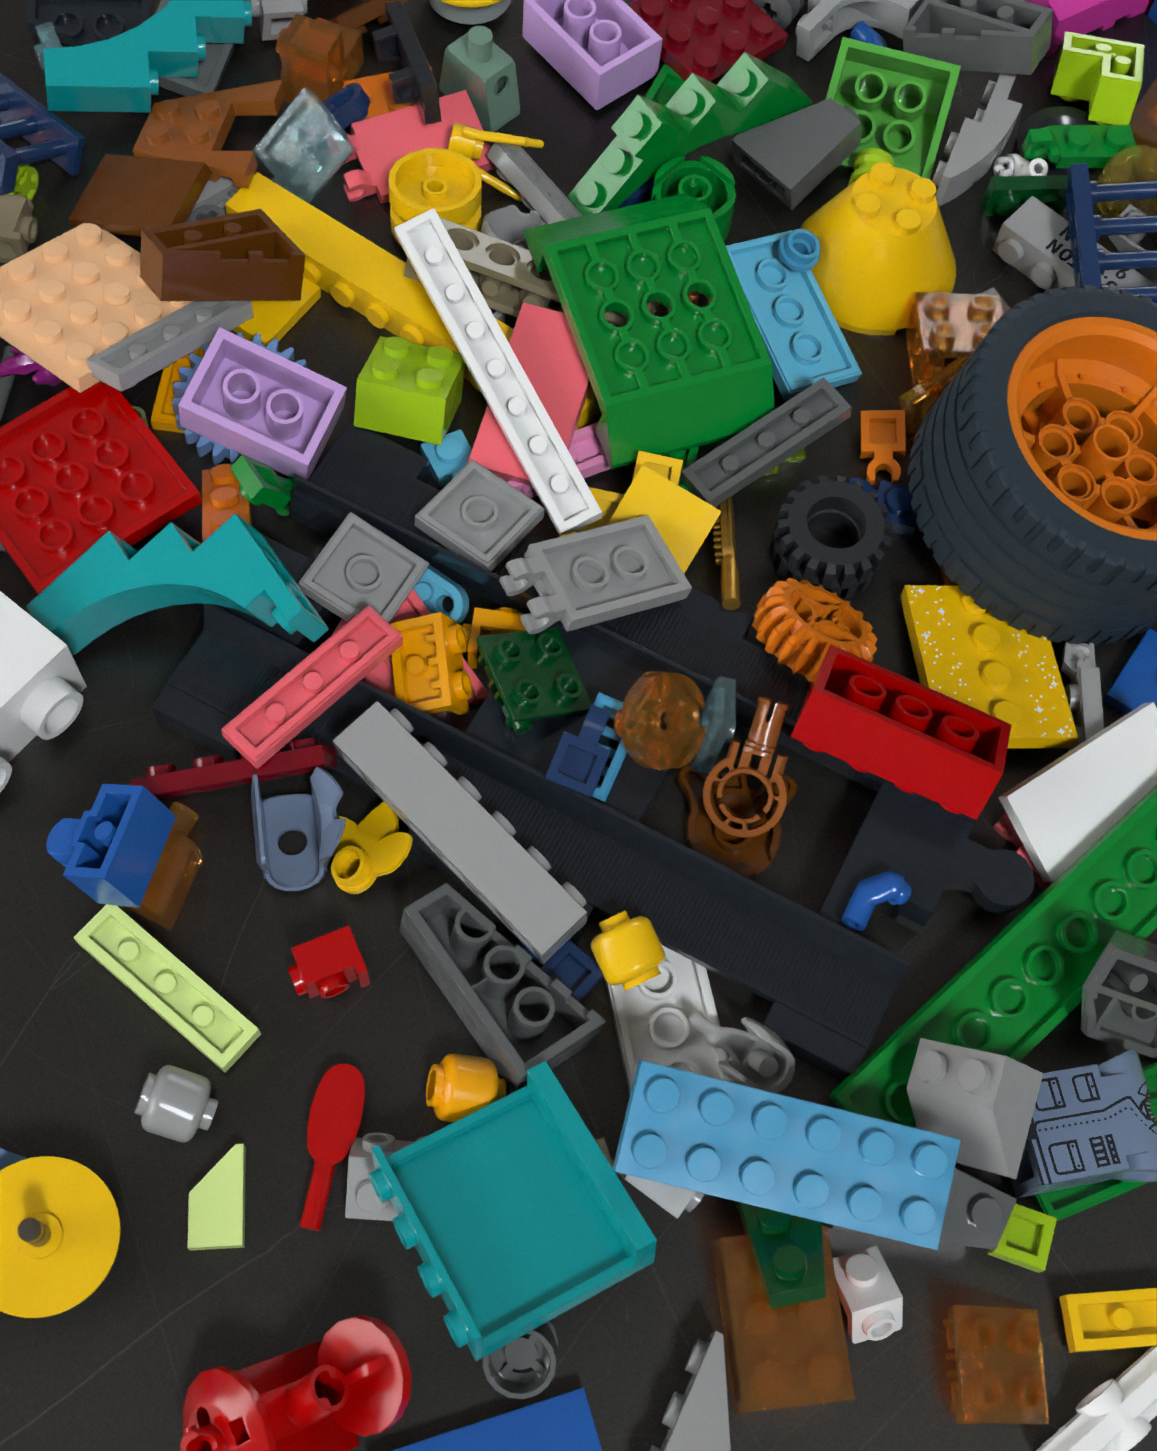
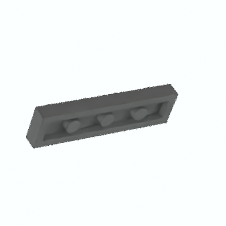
(766, 443)

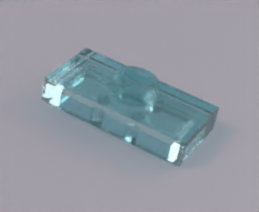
(719, 723)

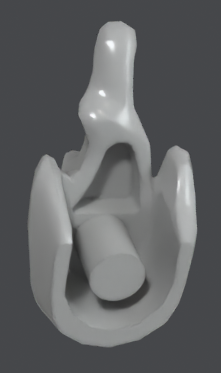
(755, 1056)

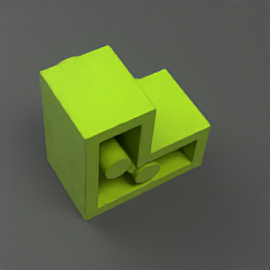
(1100, 72)

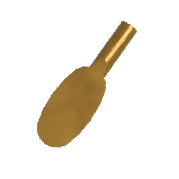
(726, 555)

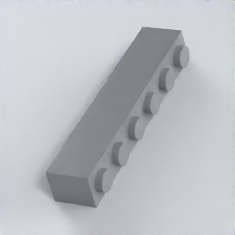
(461, 832)

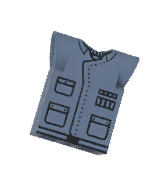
(1090, 1128)

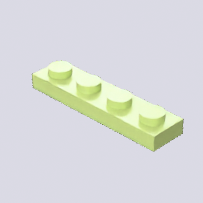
(167, 986)

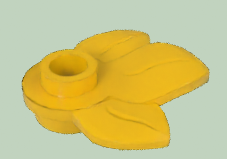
(369, 850)

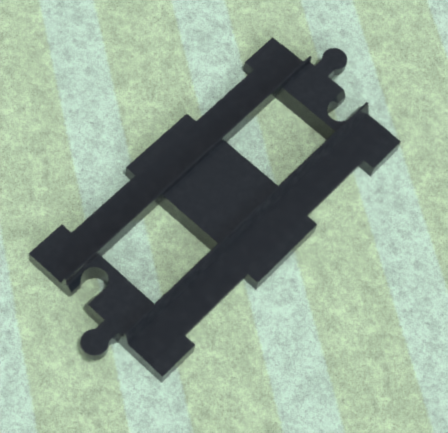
(816, 972)

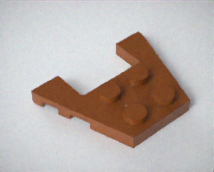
(199, 124)

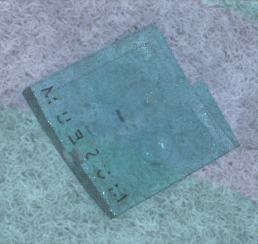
(304, 147)

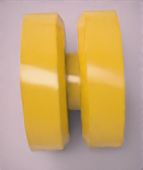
(437, 181)

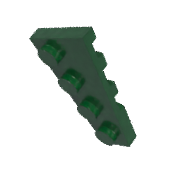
(786, 1254)

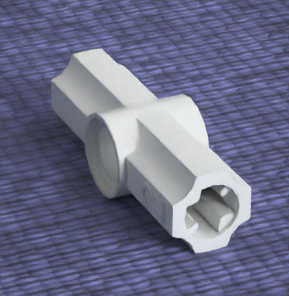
(1114, 1413)

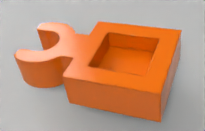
(883, 440)

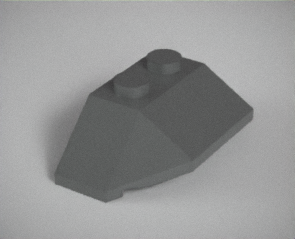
(1122, 995)

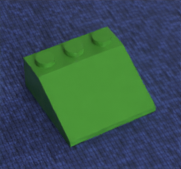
(898, 101)

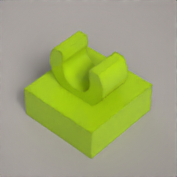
(1026, 1239)

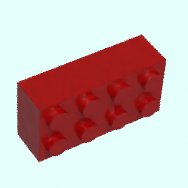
(903, 732)

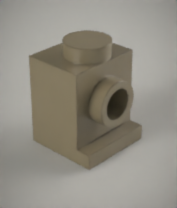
(16, 226)

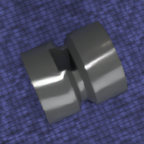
(525, 1364)

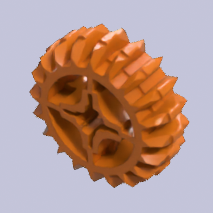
(802, 622)

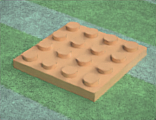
(76, 301)

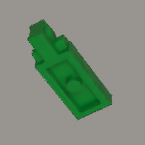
(1077, 144)

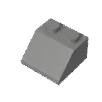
(975, 1098)

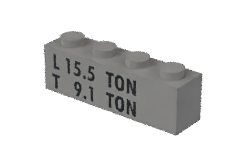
(1039, 247)

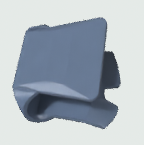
(303, 812)

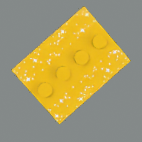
(988, 665)

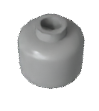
(176, 1103)

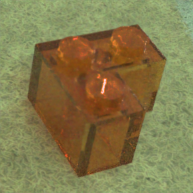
(318, 56)

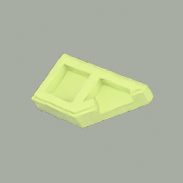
(218, 1205)

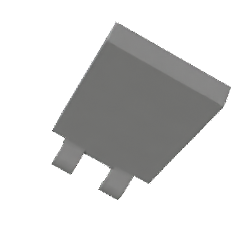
(596, 575)

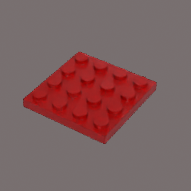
(82, 471)

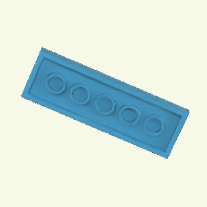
(786, 1154)

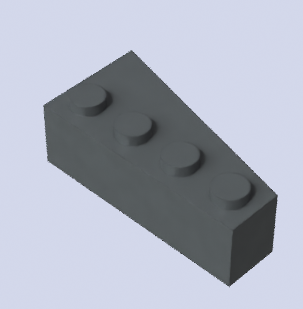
(496, 988)

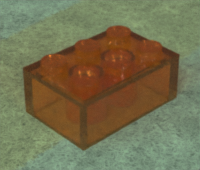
(784, 1353)

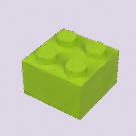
(409, 390)

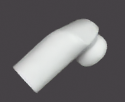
(1018, 166)

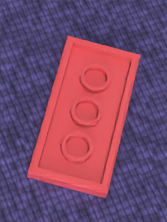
(558, 376)

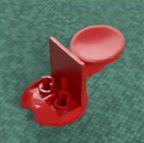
(304, 1397)

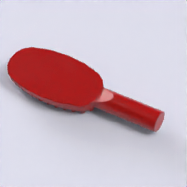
(330, 1134)

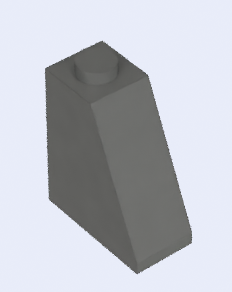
(798, 149)

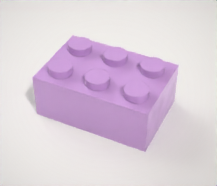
(593, 45)
(261, 405)

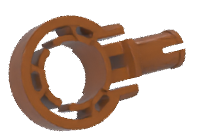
(761, 742)

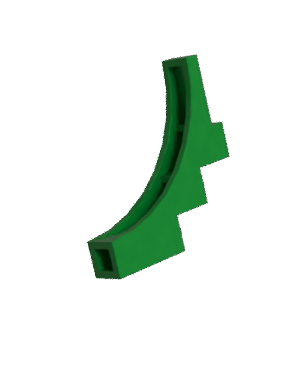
(694, 116)

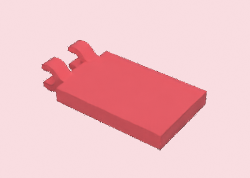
(392, 135)

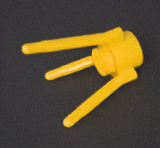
(471, 141)

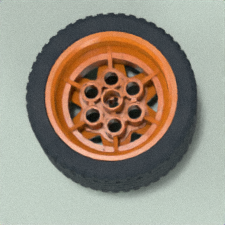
(1049, 466)

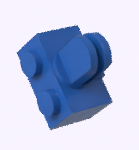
(114, 844)

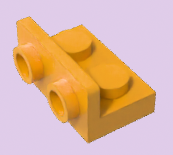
(431, 666)

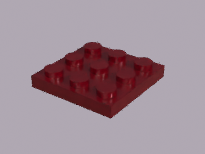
(710, 34)

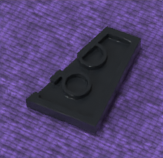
(88, 20)

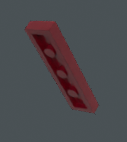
(213, 773)

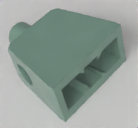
(485, 73)

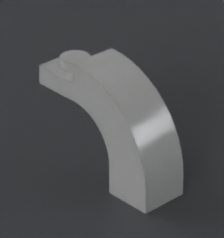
(832, 17)

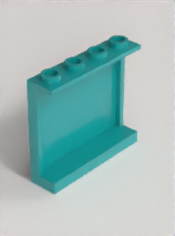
(513, 1214)

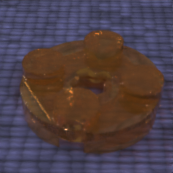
(640, 720)

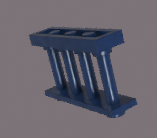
(46, 132)
(1087, 228)

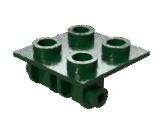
(532, 676)

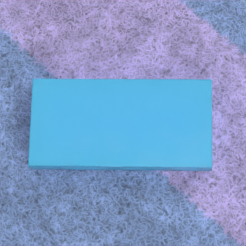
(792, 319)

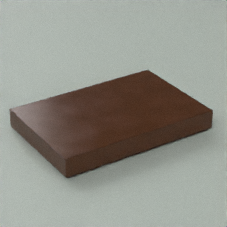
(140, 193)

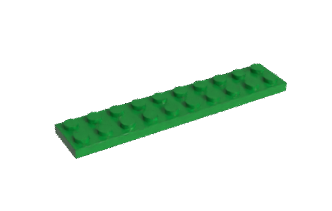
(1029, 971)

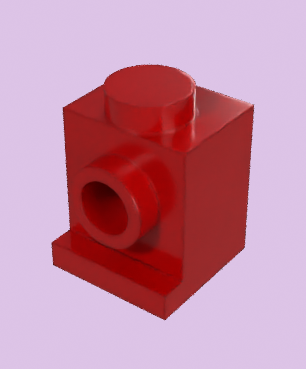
(328, 965)

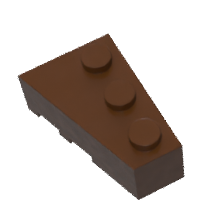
(222, 260)

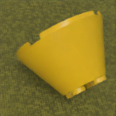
(881, 247)

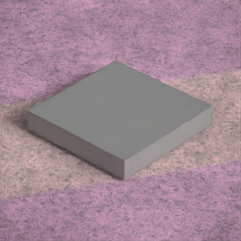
(479, 516)
(362, 570)

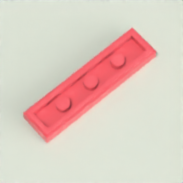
(312, 687)

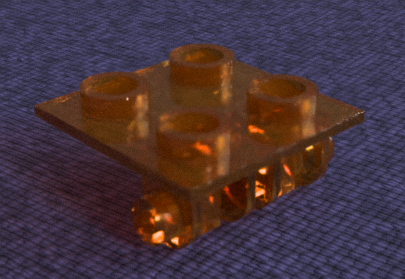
(996, 1365)

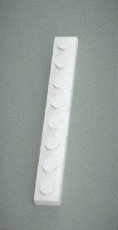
(498, 373)

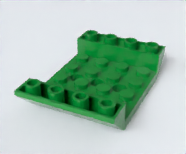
(667, 377)

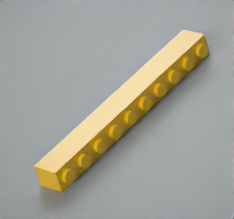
(361, 273)

